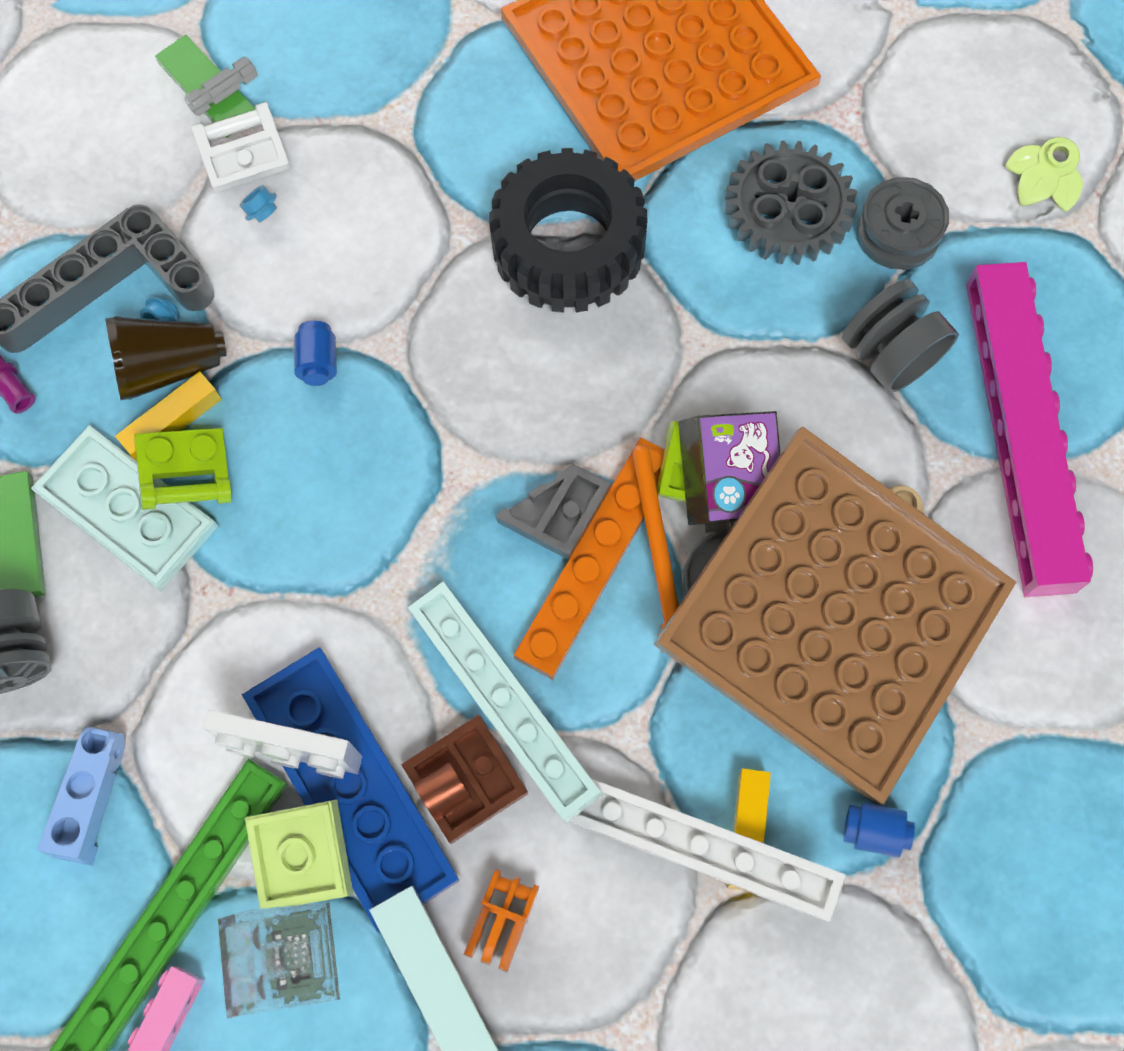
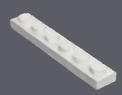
(714, 851)

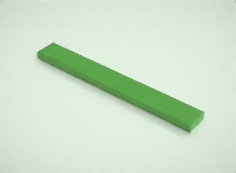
(171, 914)

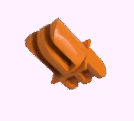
(512, 889)

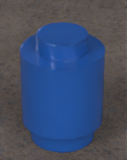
(315, 353)
(878, 829)

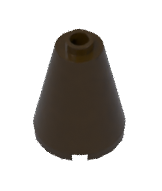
(160, 352)

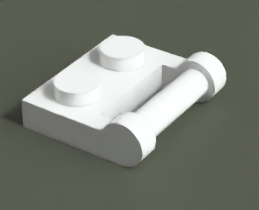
(245, 157)

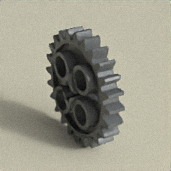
(790, 202)

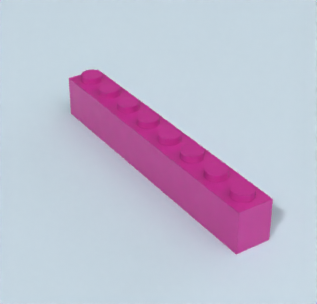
(1028, 431)

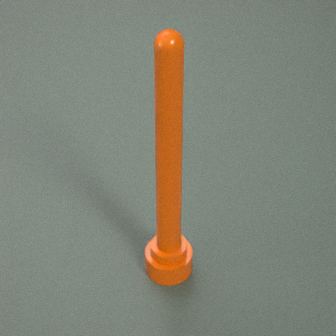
(655, 532)

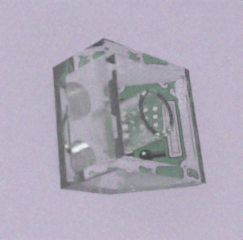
(277, 959)

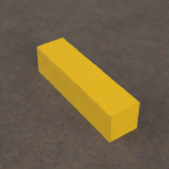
(173, 412)
(751, 805)

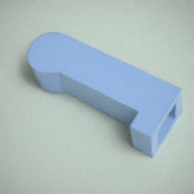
(83, 797)

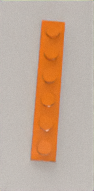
(587, 571)

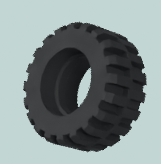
(568, 184)

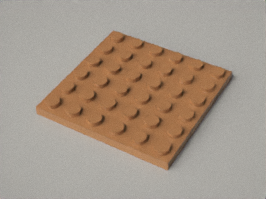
(837, 615)

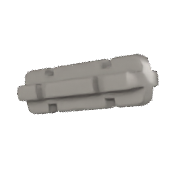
(221, 86)

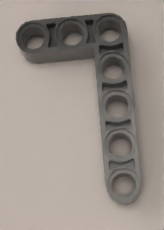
(100, 275)

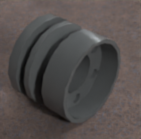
(895, 331)
(20, 647)

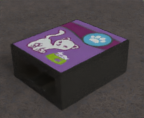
(725, 463)

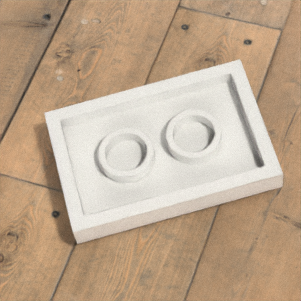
(282, 744)

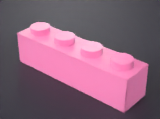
(167, 1011)

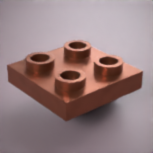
(464, 779)

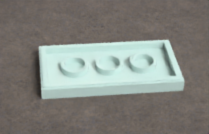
(100, 494)

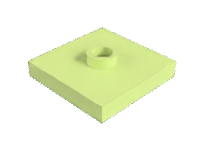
(299, 855)

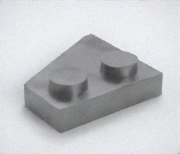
(558, 511)

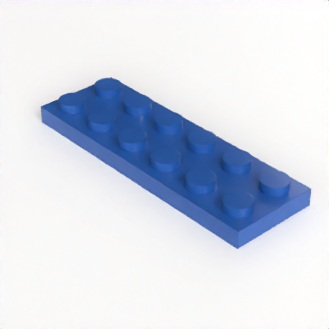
(380, 824)

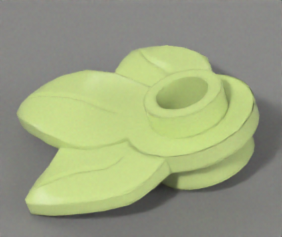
(1045, 176)

